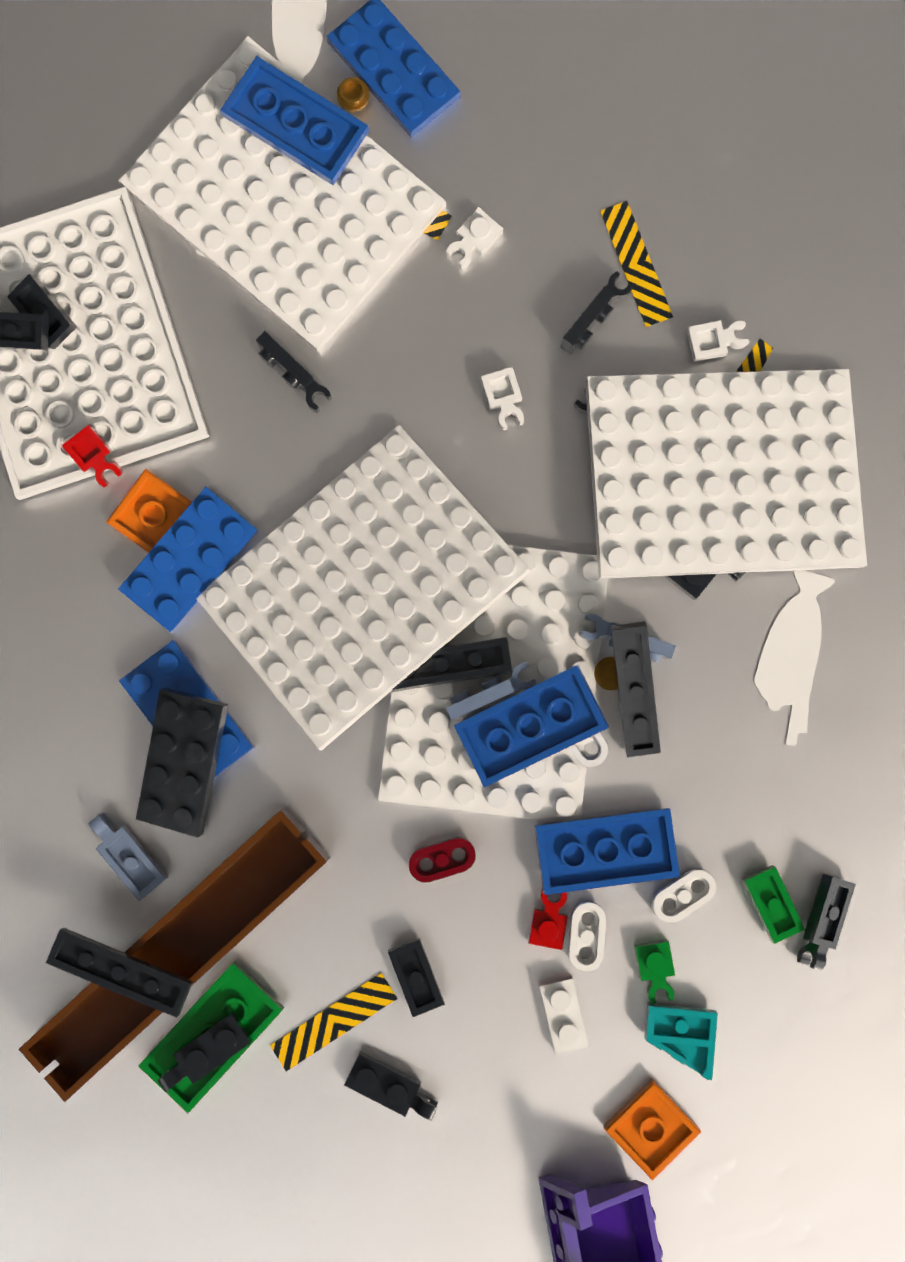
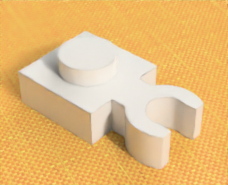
(476, 235)
(711, 341)
(502, 392)

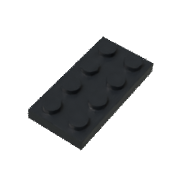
(181, 761)

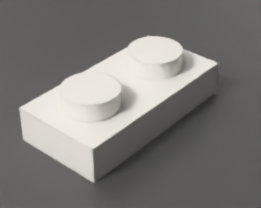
(563, 1015)

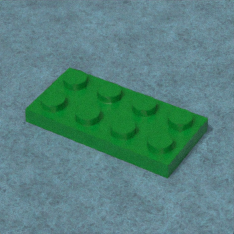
(231, 992)

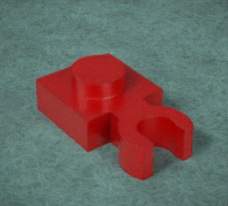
(89, 451)
(549, 925)

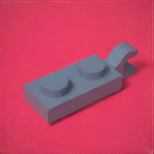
(658, 648)
(492, 690)
(127, 857)

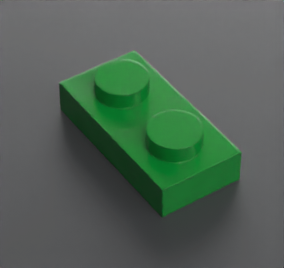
(773, 904)

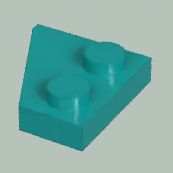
(684, 1034)

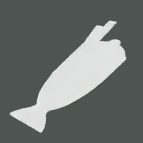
(298, 33)
(792, 653)

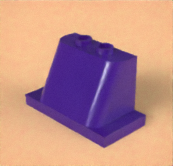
(600, 1222)

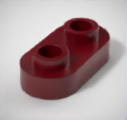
(441, 857)

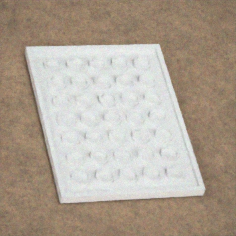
(271, 223)
(113, 370)
(724, 473)
(361, 586)
(542, 624)

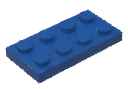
(393, 66)
(294, 120)
(187, 559)
(174, 670)
(531, 726)
(606, 851)

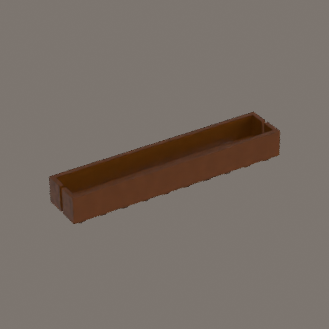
(182, 942)

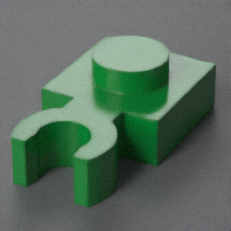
(655, 964)

